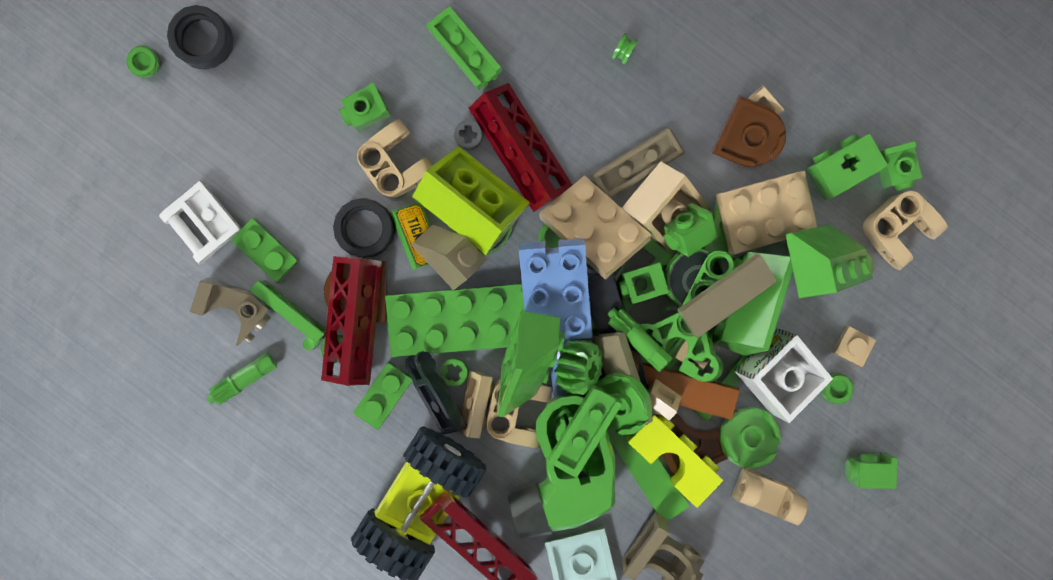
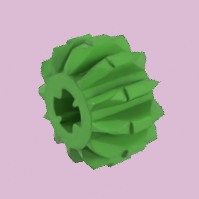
(578, 367)

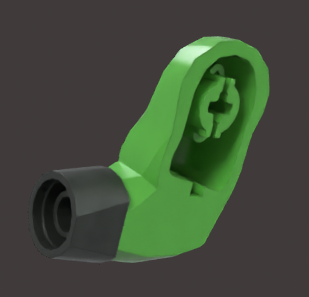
(561, 498)

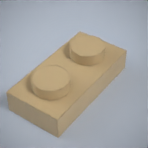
(474, 404)

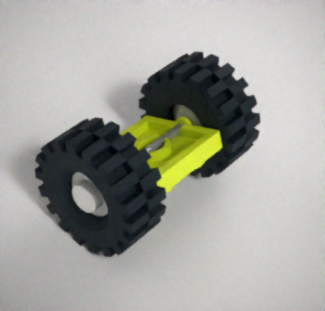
(393, 532)

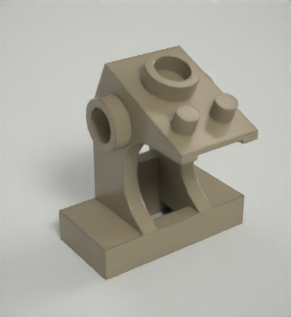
(214, 294)
(643, 552)

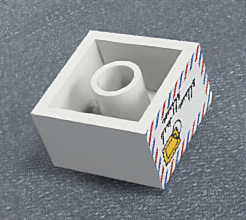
(784, 376)

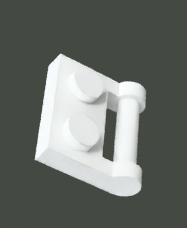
(207, 215)

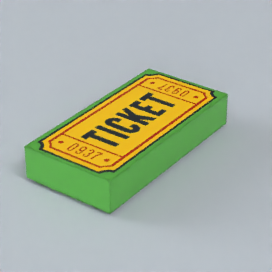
(411, 224)

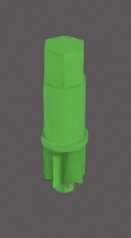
(639, 339)
(236, 382)

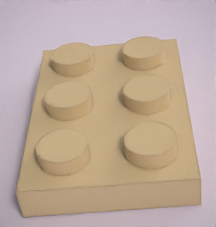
(765, 211)
(607, 229)

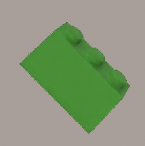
(827, 261)
(754, 324)
(528, 359)

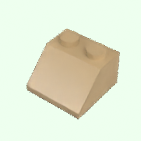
(661, 200)

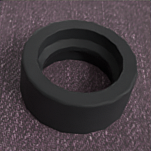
(183, 20)
(347, 211)

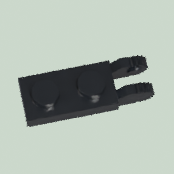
(434, 393)

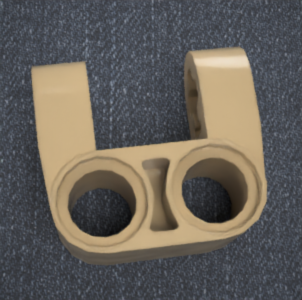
(383, 142)
(896, 221)
(515, 433)
(770, 496)

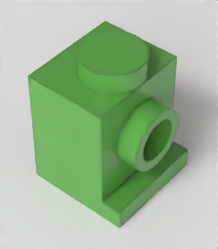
(374, 112)
(893, 174)
(690, 230)
(654, 280)
(872, 471)

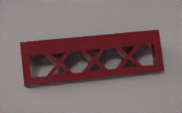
(516, 148)
(356, 322)
(481, 538)

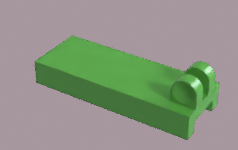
(464, 48)
(292, 313)
(584, 431)

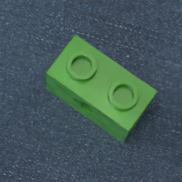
(863, 161)

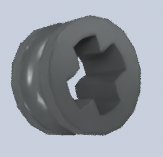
(461, 128)

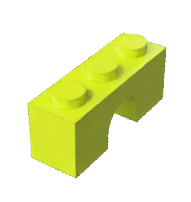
(694, 477)

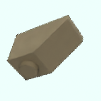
(449, 254)

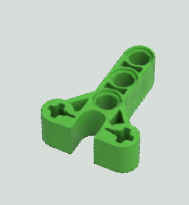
(673, 328)

